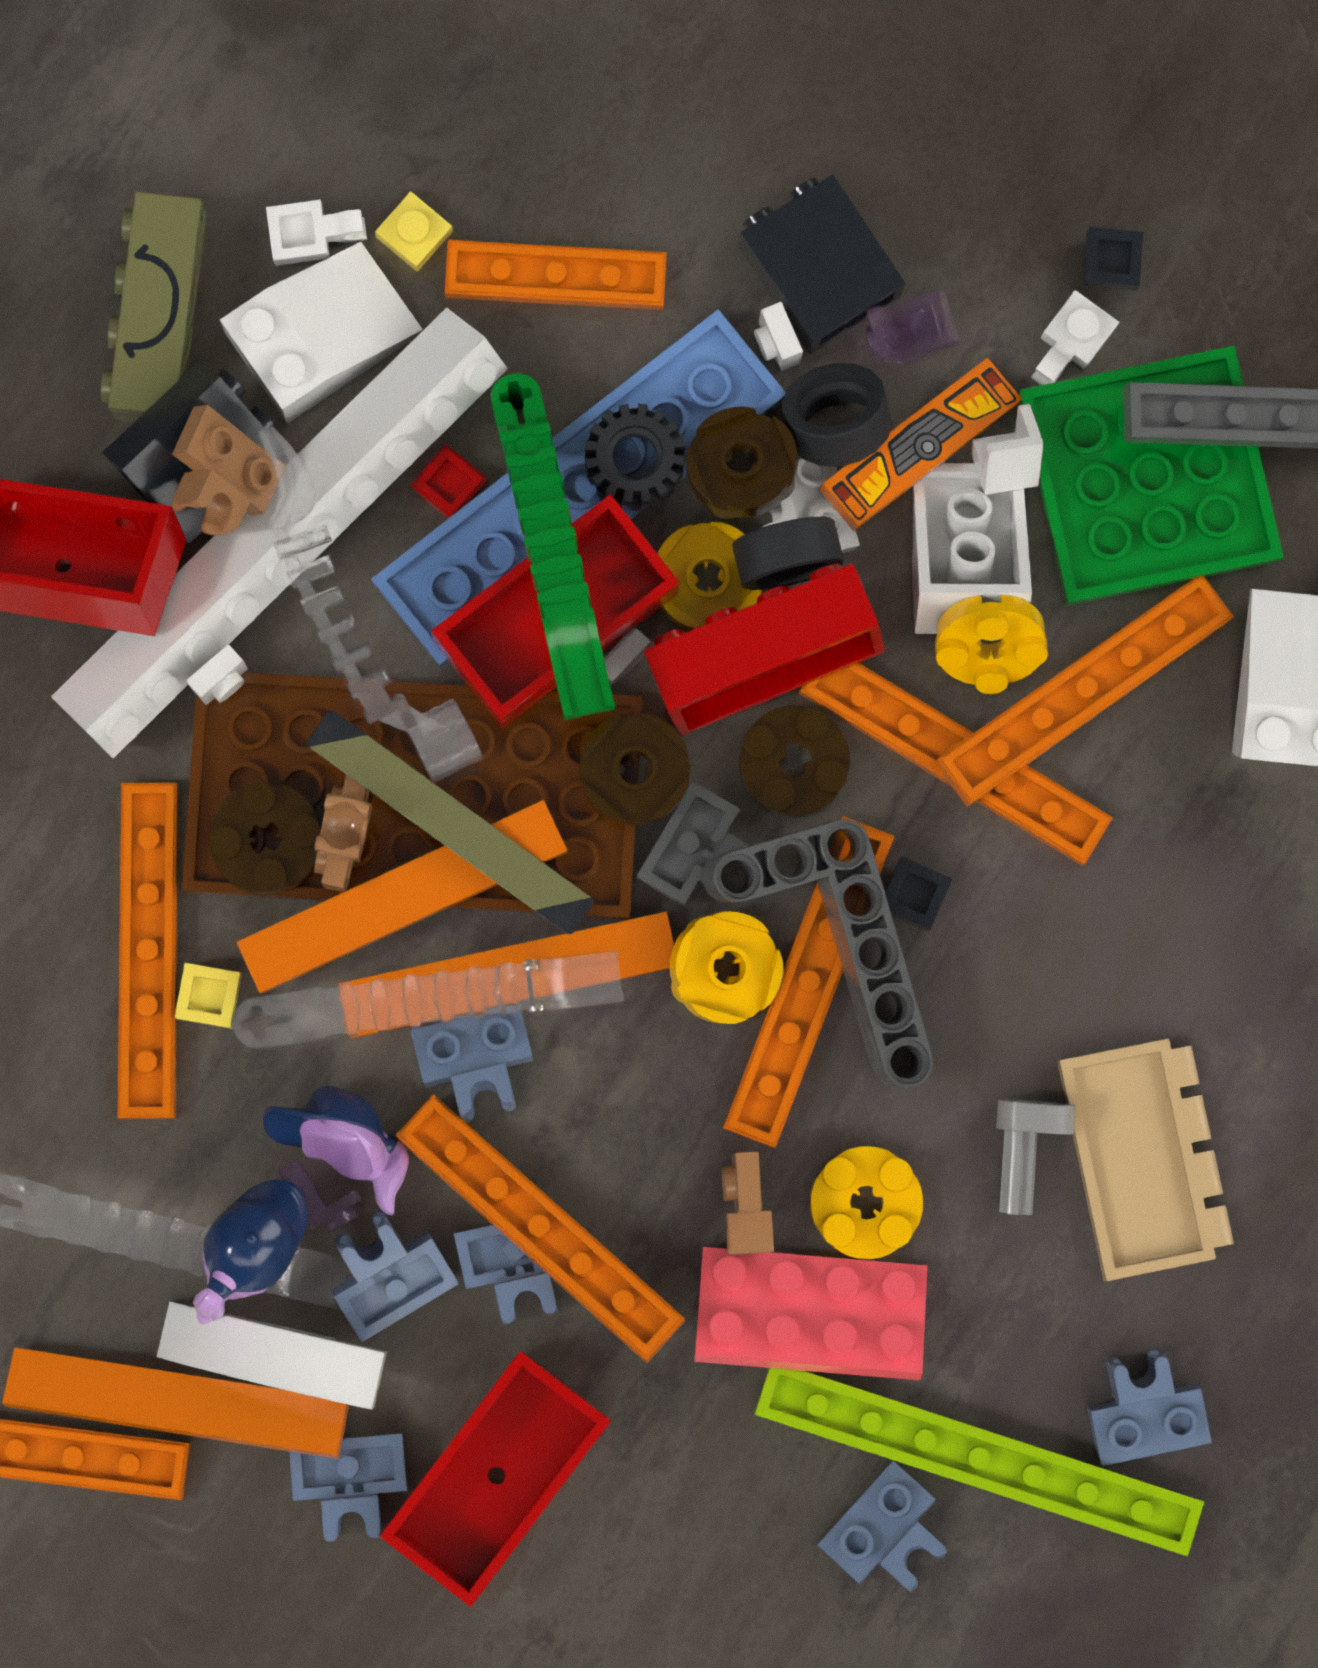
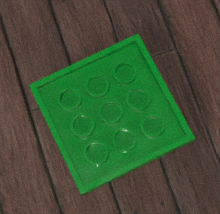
(1145, 511)

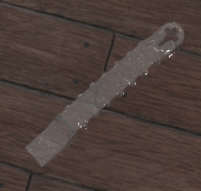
(438, 735)
(441, 997)
(149, 1237)

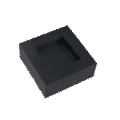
(1112, 258)
(916, 893)

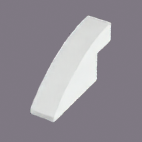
(273, 1356)

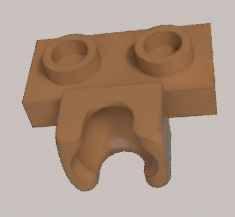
(227, 472)
(342, 833)
(748, 1228)

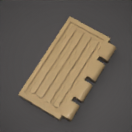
(1140, 1159)

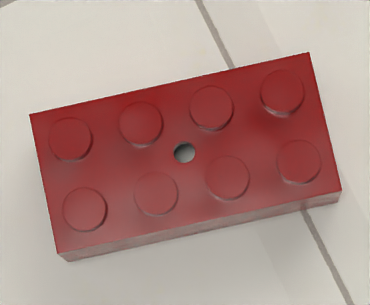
(117, 550)
(499, 634)
(765, 648)
(460, 1521)

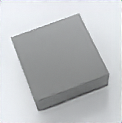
(625, 656)

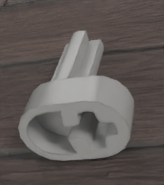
(1021, 1125)

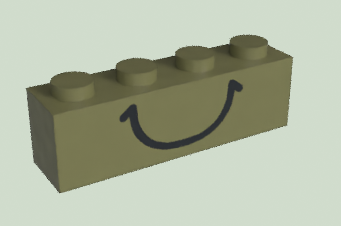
(156, 302)

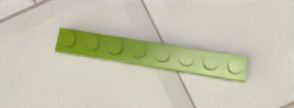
(980, 1458)

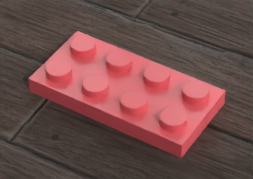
(811, 1314)

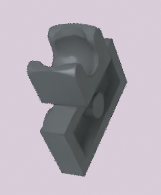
(689, 842)

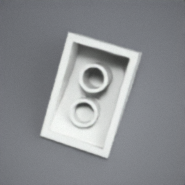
(320, 329)
(965, 543)
(1279, 680)

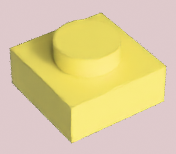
(414, 231)
(208, 995)

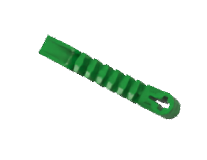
(552, 548)

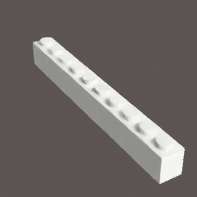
(239, 571)

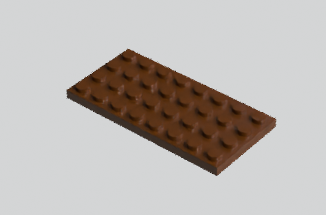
(534, 758)

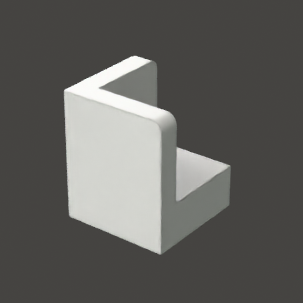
(1010, 459)

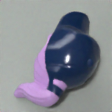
(345, 1134)
(251, 1245)

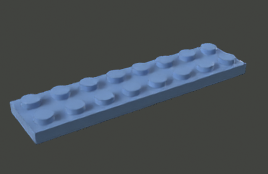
(484, 539)

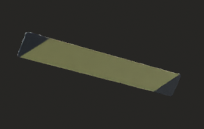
(450, 822)

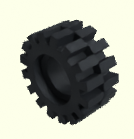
(642, 424)

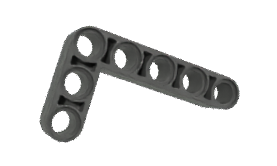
(848, 933)

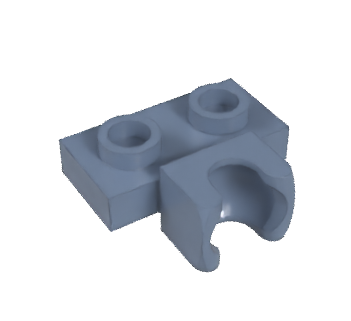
(473, 1057)
(492, 1258)
(389, 1278)
(1147, 1414)
(353, 1481)
(884, 1529)

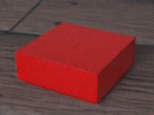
(449, 482)

